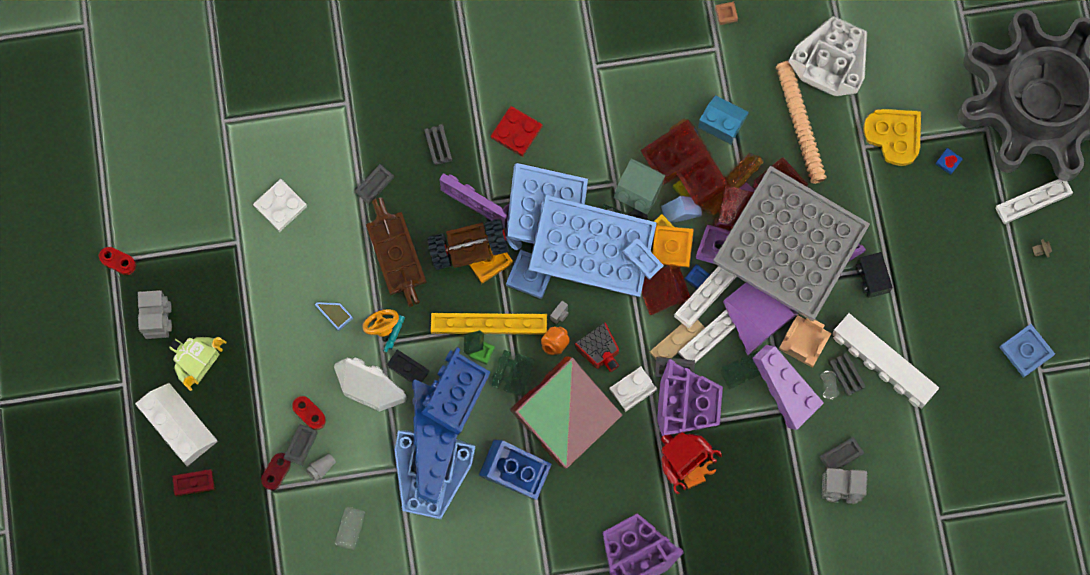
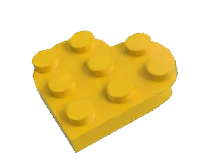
(895, 133)

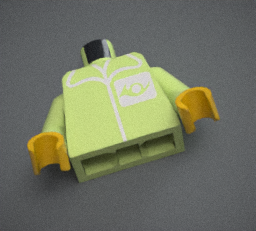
(195, 358)

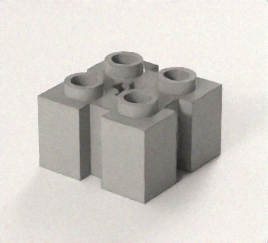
(154, 314)
(844, 485)

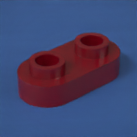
(277, 471)

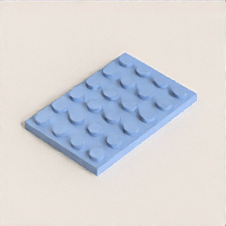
(588, 244)

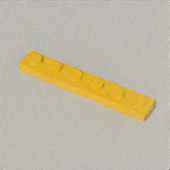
(488, 323)

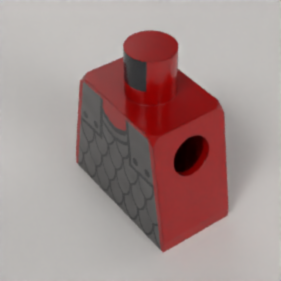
(599, 348)

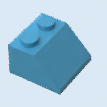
(722, 119)

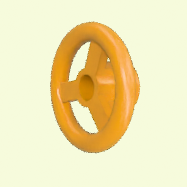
(382, 326)

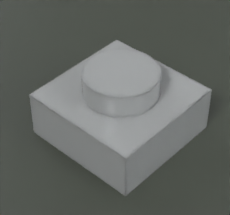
(559, 313)

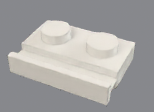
(633, 389)

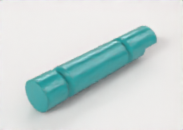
(393, 335)

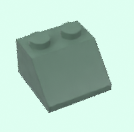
(639, 186)

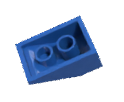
(515, 469)

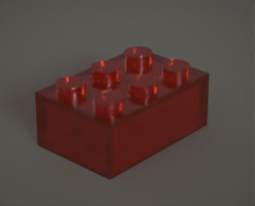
(675, 150)

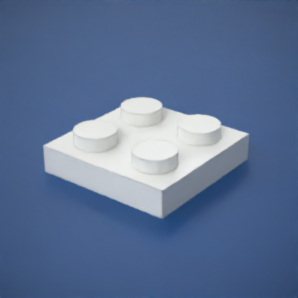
(280, 205)

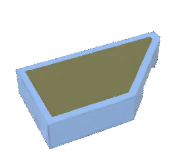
(335, 314)

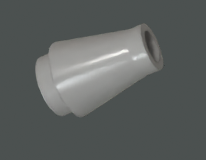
(320, 467)

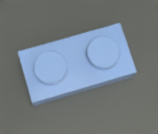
(643, 258)

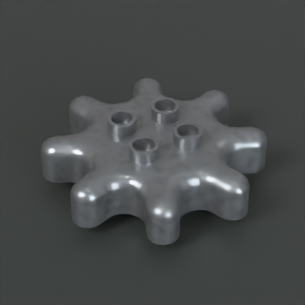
(1034, 94)

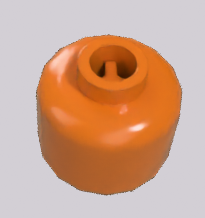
(555, 340)

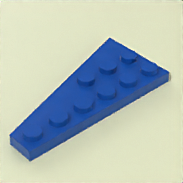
(433, 448)

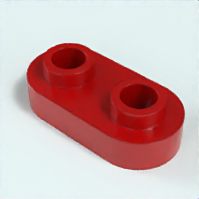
(116, 260)
(308, 412)

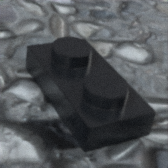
(407, 367)

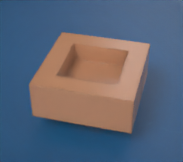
(726, 13)

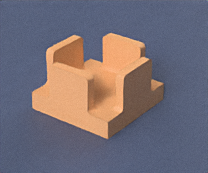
(805, 340)

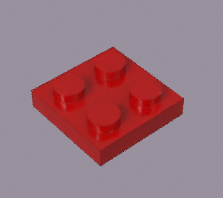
(516, 131)

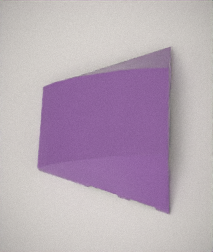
(756, 315)
(687, 401)
(638, 548)

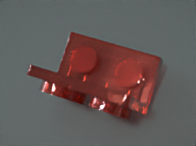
(732, 206)
(665, 289)

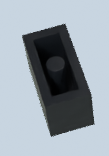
(874, 275)

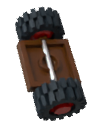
(468, 244)

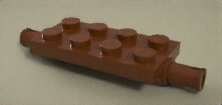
(395, 252)

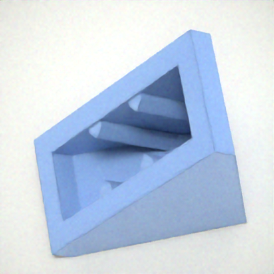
(681, 209)

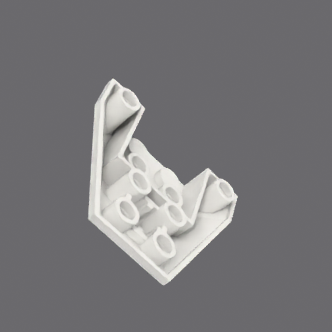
(832, 58)
(368, 385)

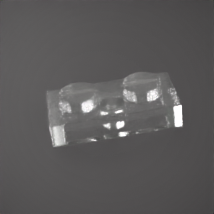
(350, 528)

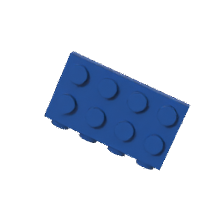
(455, 391)

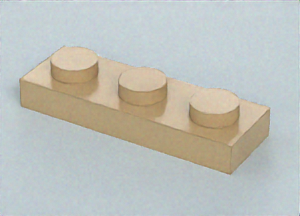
(676, 340)

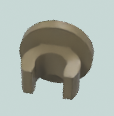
(1041, 249)

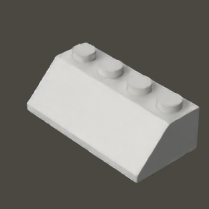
(176, 423)

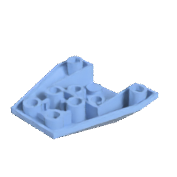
(458, 467)

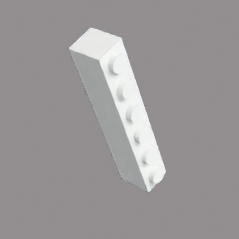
(885, 361)

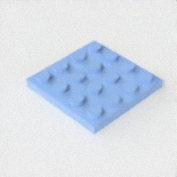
(528, 194)

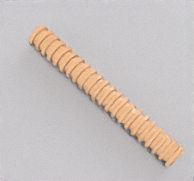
(801, 122)

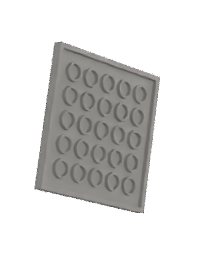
(791, 243)

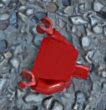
(683, 455)

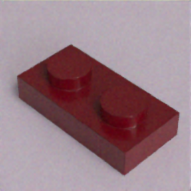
(193, 482)

